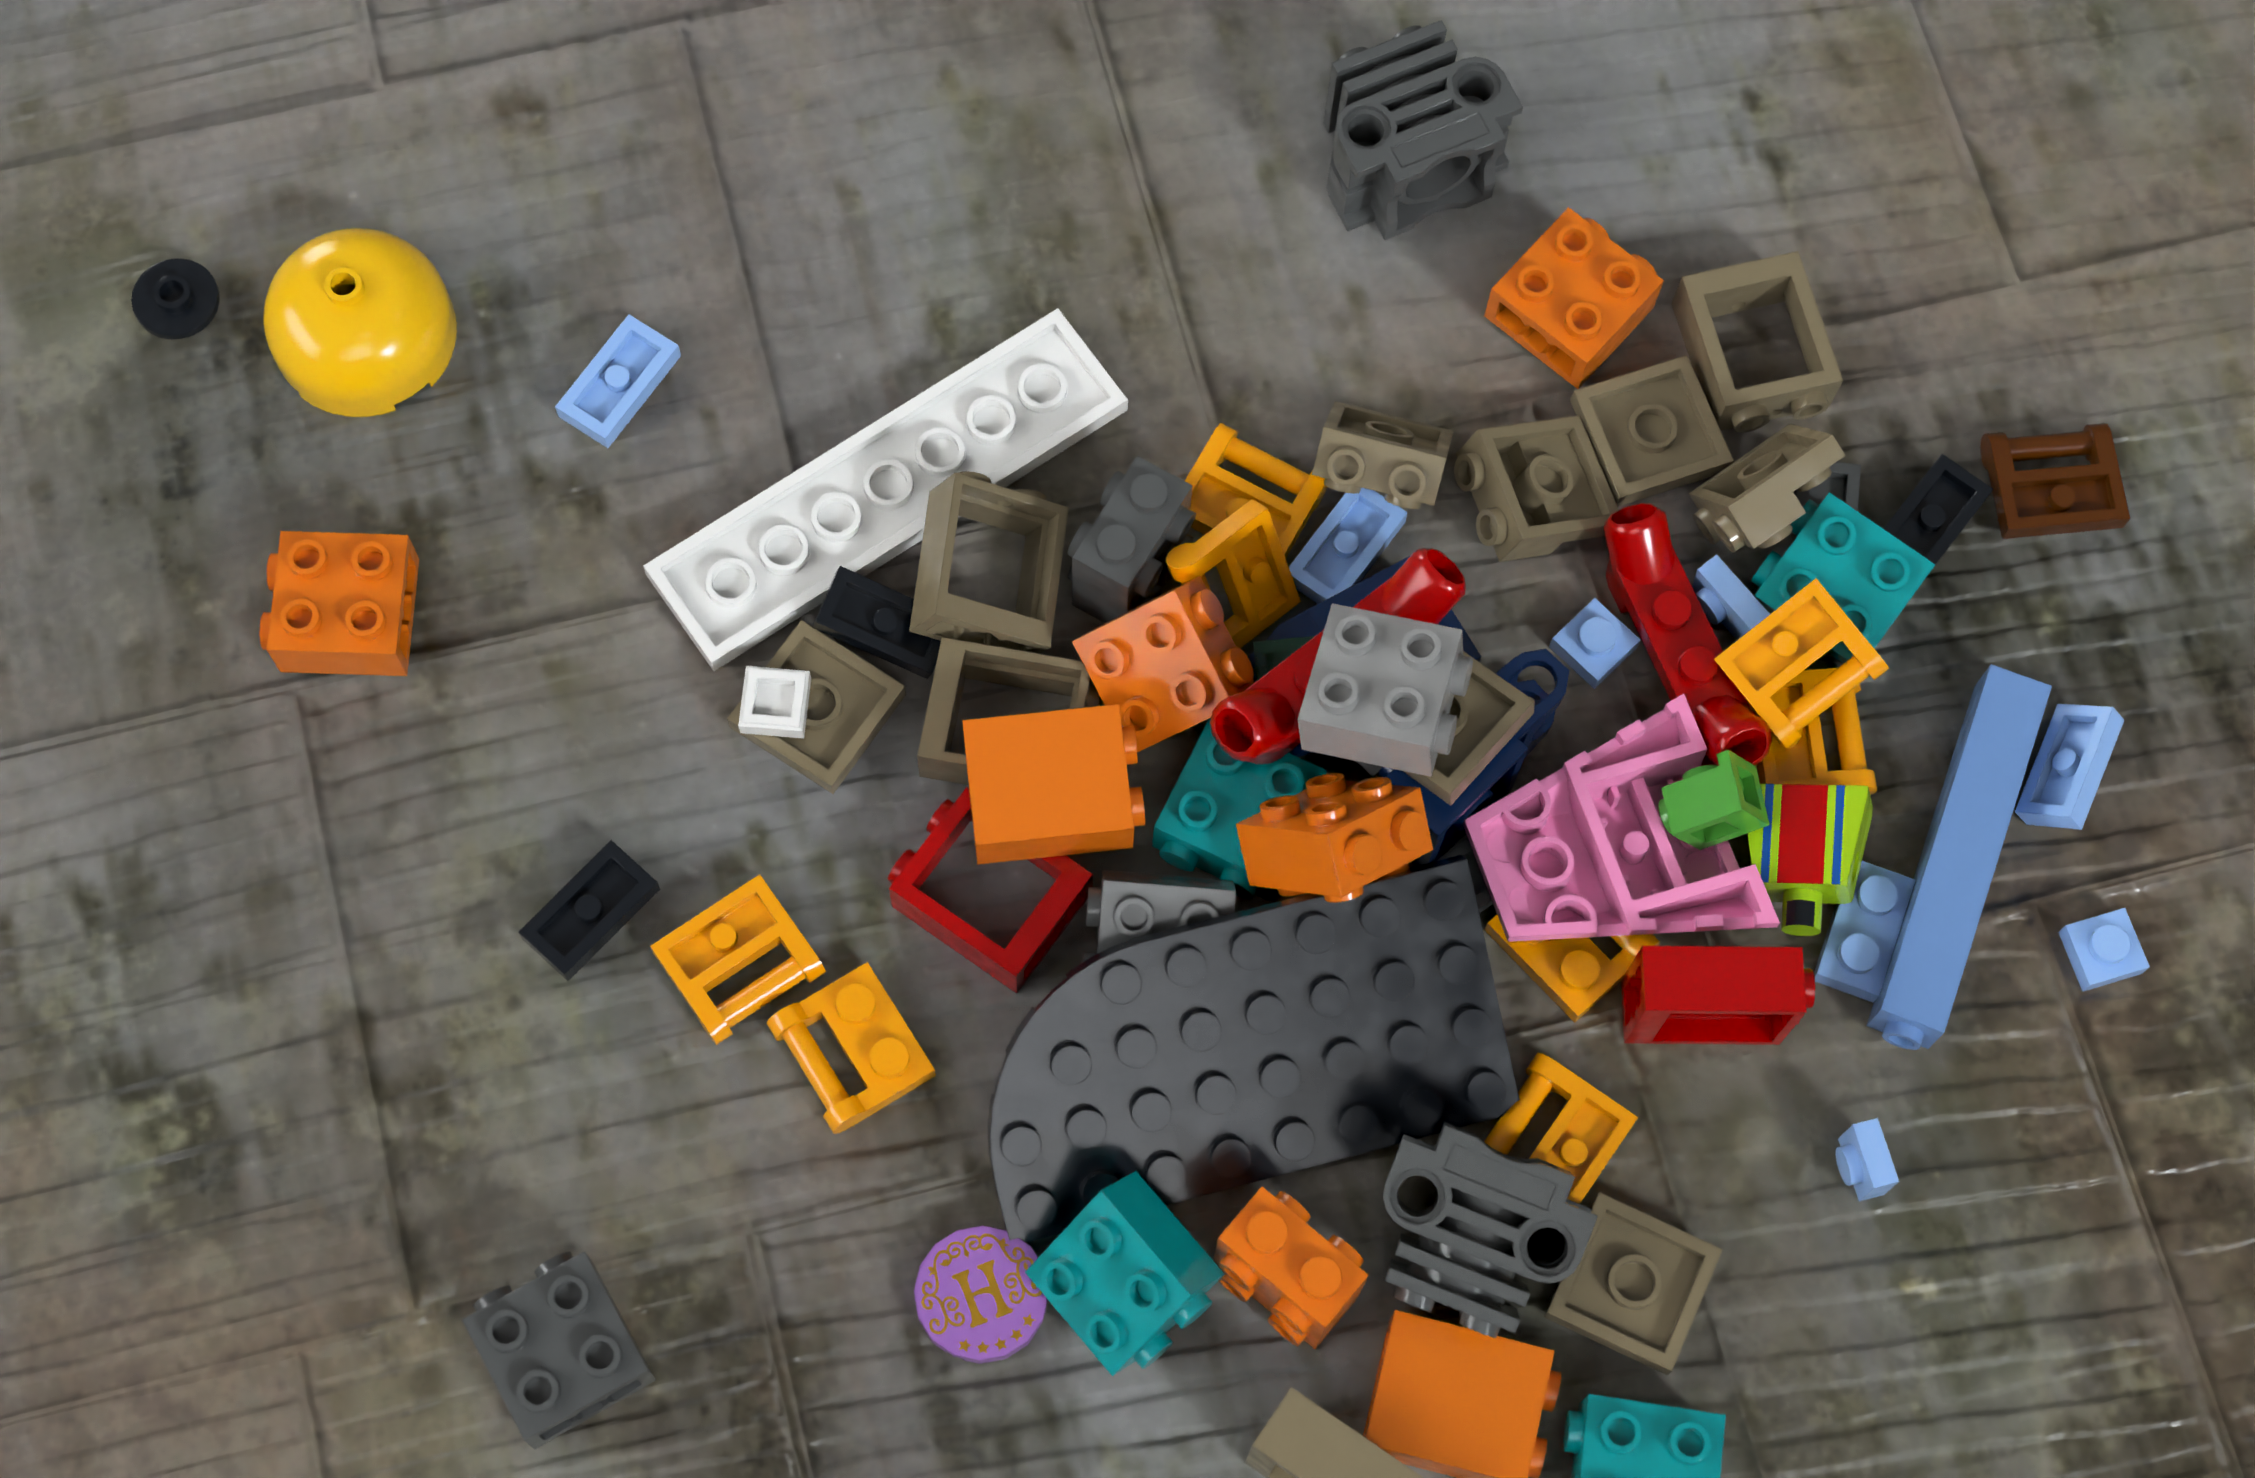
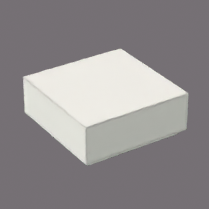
(774, 702)

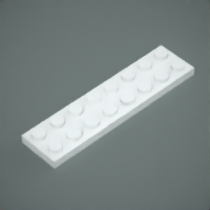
(872, 490)

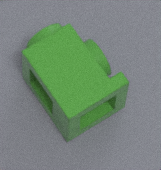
(1714, 802)

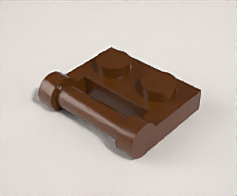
(2056, 497)

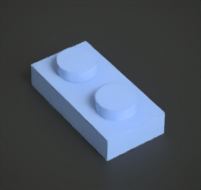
(618, 381)
(1346, 544)
(1727, 598)
(2069, 766)
(1864, 933)

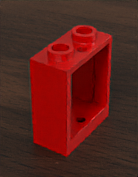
(1034, 938)
(1715, 994)

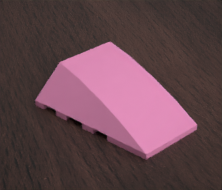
(1593, 855)

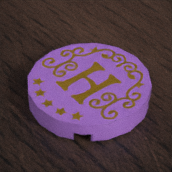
(977, 1295)

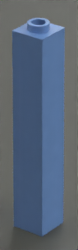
(1959, 858)

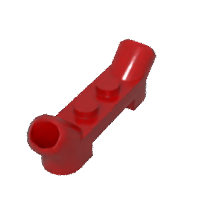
(1676, 633)
(1263, 719)

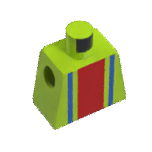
(1811, 849)

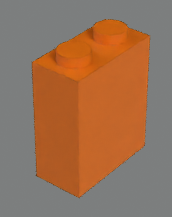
(1051, 783)
(1460, 1400)

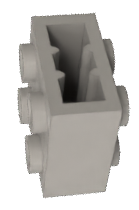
(1384, 690)

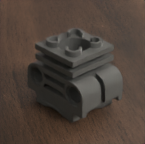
(1414, 130)
(1480, 1228)

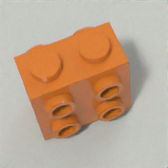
(1573, 297)
(341, 603)
(1166, 662)
(1334, 837)
(1289, 1267)

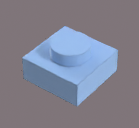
(1594, 643)
(2103, 949)
(1866, 1160)

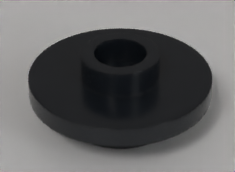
(175, 299)

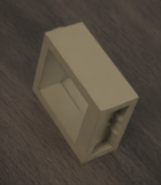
(1745, 288)
(1019, 511)
(995, 665)
(1312, 1443)

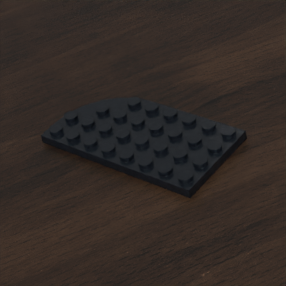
(1252, 1049)

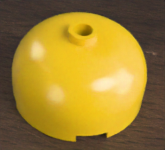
(359, 321)

